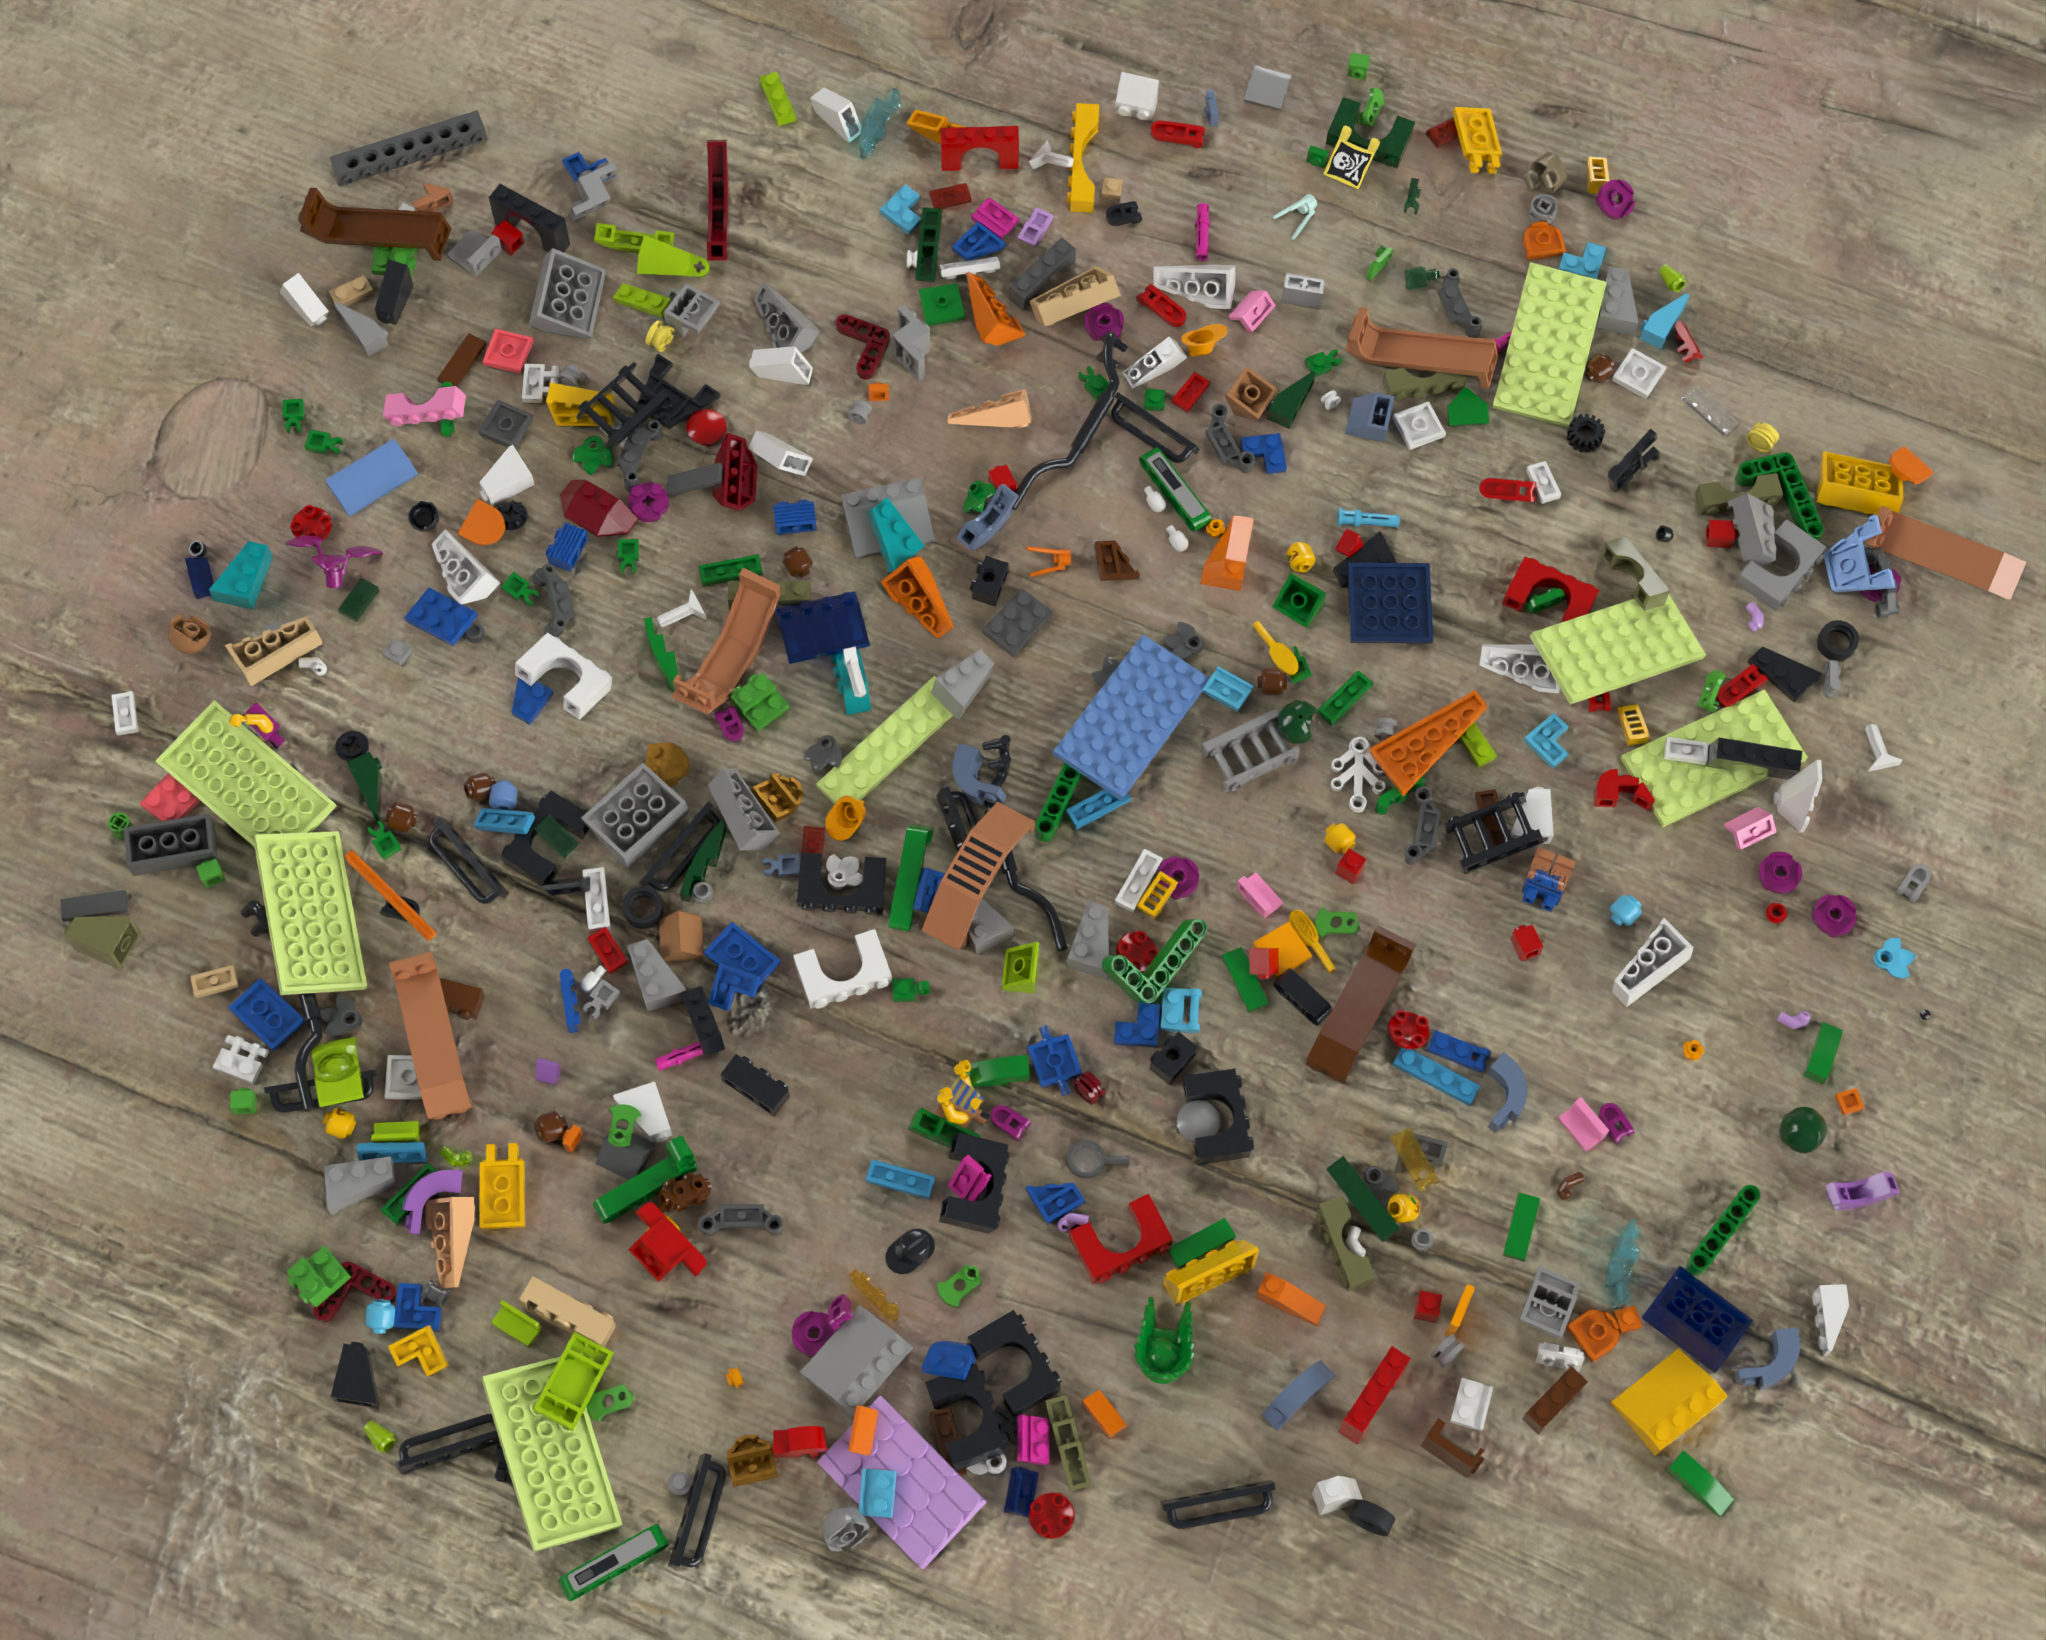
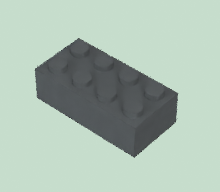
(170, 844)

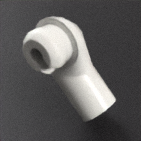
(314, 663)
(1352, 1242)

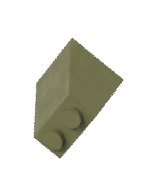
(103, 938)

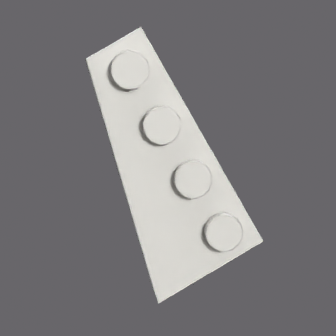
(1654, 961)

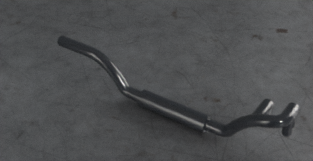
(1092, 421)
(1009, 865)
(309, 1007)

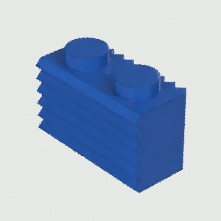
(795, 517)
(567, 546)

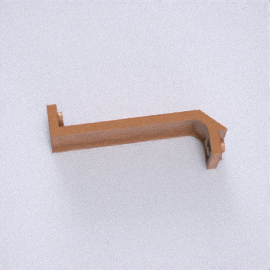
(1421, 350)
(1947, 553)
(430, 1036)

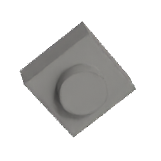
(397, 652)

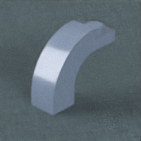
(990, 521)
(965, 771)
(1514, 1084)
(1785, 1355)
(1297, 1394)

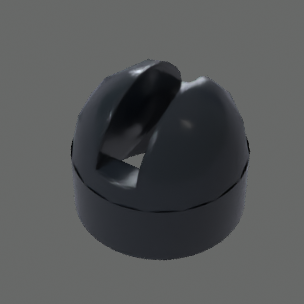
(1664, 534)
(197, 546)

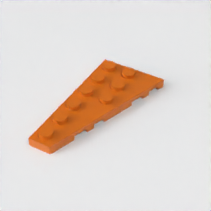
(1417, 748)

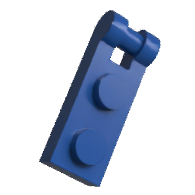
(569, 999)
(1458, 1051)

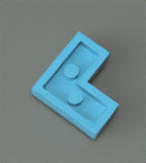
(898, 209)
(1586, 266)
(1543, 741)

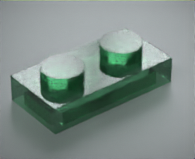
(358, 599)
(556, 836)

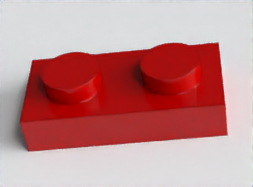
(607, 950)

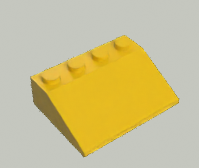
(1857, 484)
(1210, 1271)
(1668, 1401)

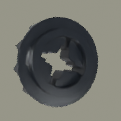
(518, 519)
(348, 739)

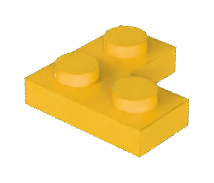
(421, 1345)

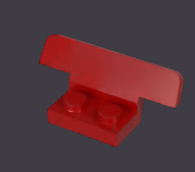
(664, 1245)

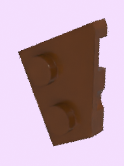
(1113, 562)

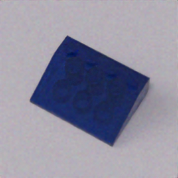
(822, 627)
(1697, 1319)

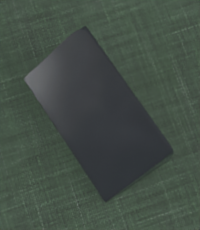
(567, 886)

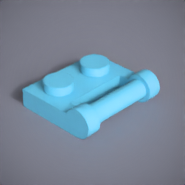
(1173, 1010)

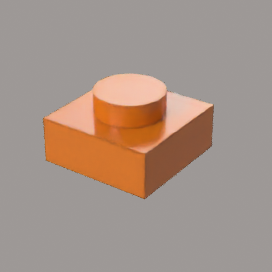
(878, 392)
(1849, 1101)
(571, 1138)
(1628, 1319)

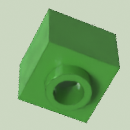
(1358, 66)
(210, 873)
(243, 1101)

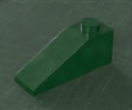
(1289, 401)
(369, 780)

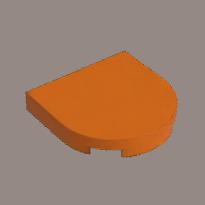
(1543, 241)
(1908, 466)
(483, 524)
(1595, 1333)

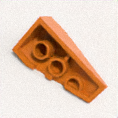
(990, 314)
(1228, 559)
(917, 592)

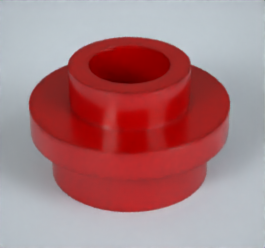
(1780, 909)

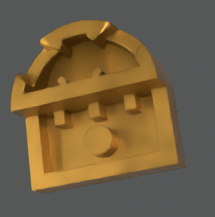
(667, 762)
(779, 796)
(751, 1460)

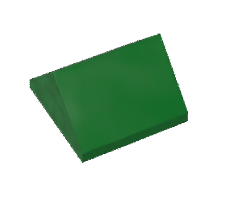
(1299, 600)

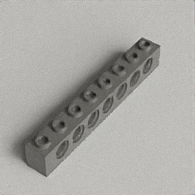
(441, 136)

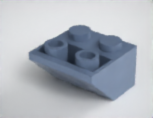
(1370, 416)

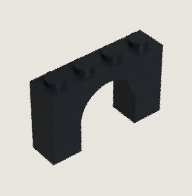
(513, 207)
(1779, 761)
(520, 854)
(867, 898)
(1222, 1087)
(982, 1214)
(1011, 1332)
(987, 1440)

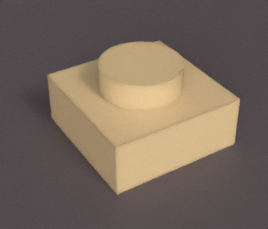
(1112, 188)

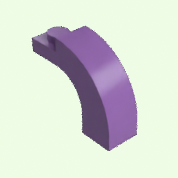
(423, 1189)
(1862, 1192)

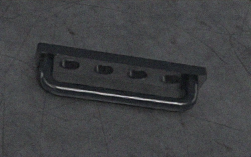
(1123, 401)
(951, 815)
(648, 878)
(497, 888)
(296, 1106)
(448, 1452)
(703, 1465)
(1263, 1487)

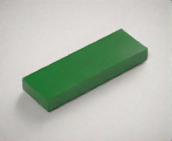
(729, 569)
(1344, 698)
(1246, 983)
(393, 1207)
(1521, 1226)
(1201, 1243)

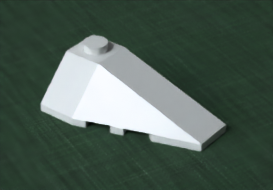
(1200, 283)
(463, 572)
(1520, 663)
(1797, 795)

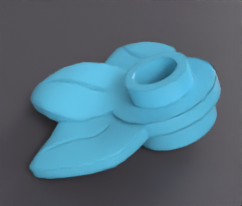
(1896, 958)

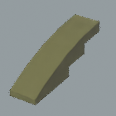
(1068, 1442)

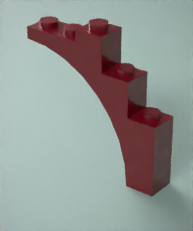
(718, 201)

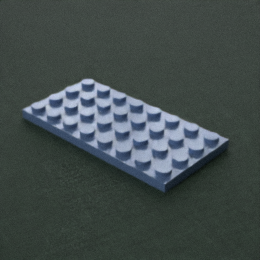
(1131, 717)

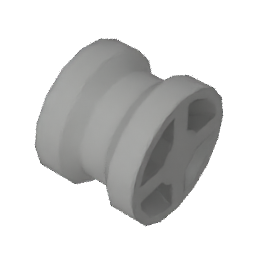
(859, 412)
(1386, 728)

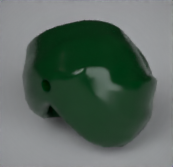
(1295, 721)
(1803, 1130)

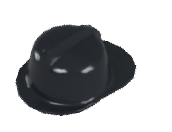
(910, 1251)

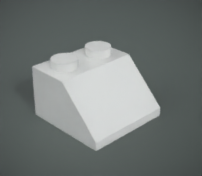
(1137, 96)

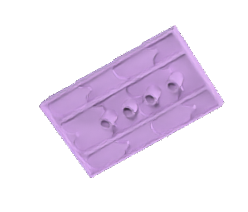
(930, 1495)

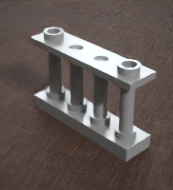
(1249, 731)

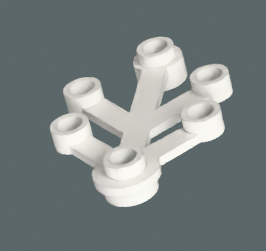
(1359, 771)

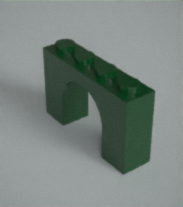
(1390, 148)

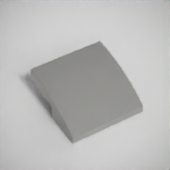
(1267, 88)

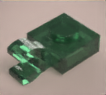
(1414, 192)
(1418, 277)

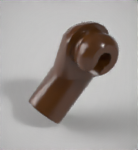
(1567, 1183)

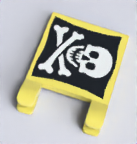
(1350, 161)

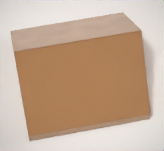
(1250, 395)
(681, 936)

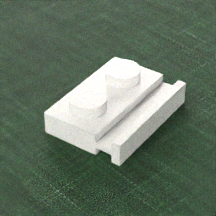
(1471, 1404)

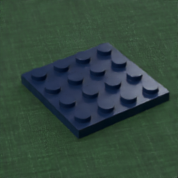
(1390, 603)

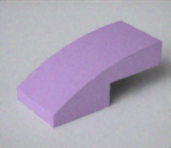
(1035, 227)

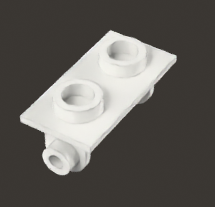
(1550, 1356)

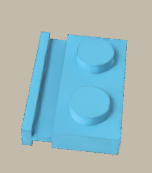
(1227, 689)
(877, 1493)

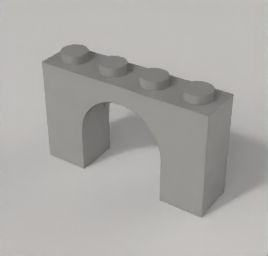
(1774, 589)

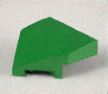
(1467, 409)

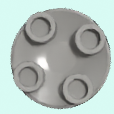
(1198, 1120)

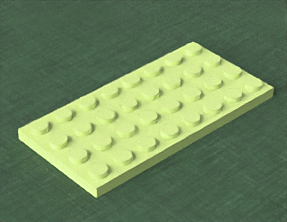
(1549, 345)
(1616, 648)
(243, 778)
(1689, 787)
(309, 912)
(552, 1468)

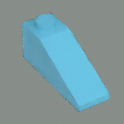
(1661, 322)

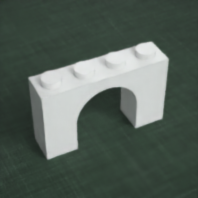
(552, 653)
(822, 990)

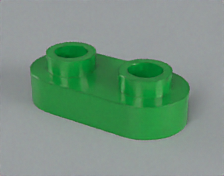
(1549, 599)

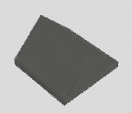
(625, 1160)

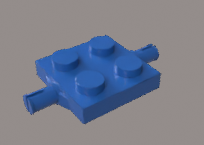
(1054, 1060)

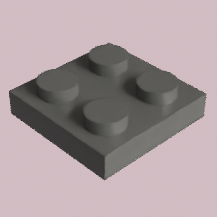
(505, 424)

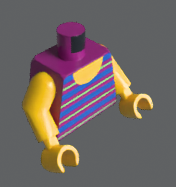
(260, 724)

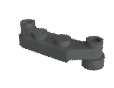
(1456, 306)
(1224, 444)
(634, 450)
(558, 597)
(1889, 605)
(1426, 829)
(740, 1217)

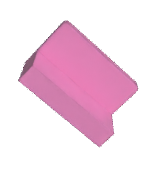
(1253, 309)
(1751, 827)
(1259, 894)
(1583, 1124)

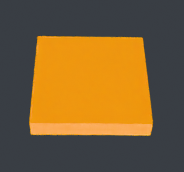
(1291, 947)
(1460, 1310)

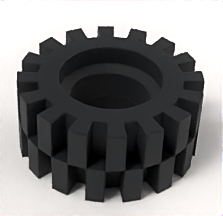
(1585, 423)

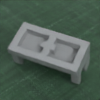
(1302, 291)

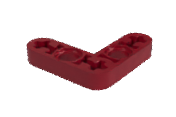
(872, 343)
(355, 1282)

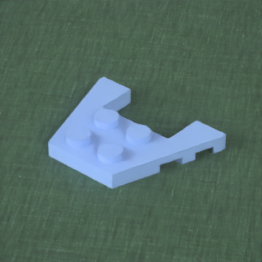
(1848, 563)

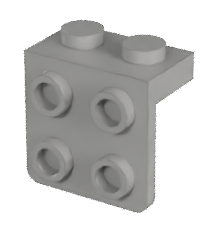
(475, 252)

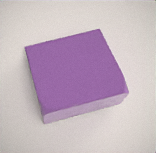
(547, 1071)

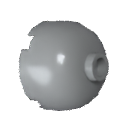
(844, 1527)

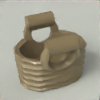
(1550, 173)

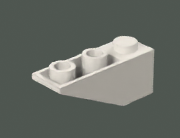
(1155, 363)
(1831, 1308)

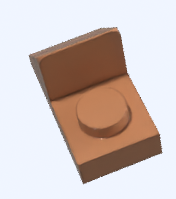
(436, 198)

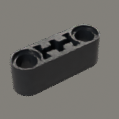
(1303, 997)

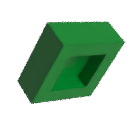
(1317, 156)
(1154, 400)

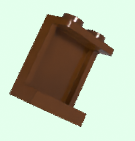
(1450, 1453)

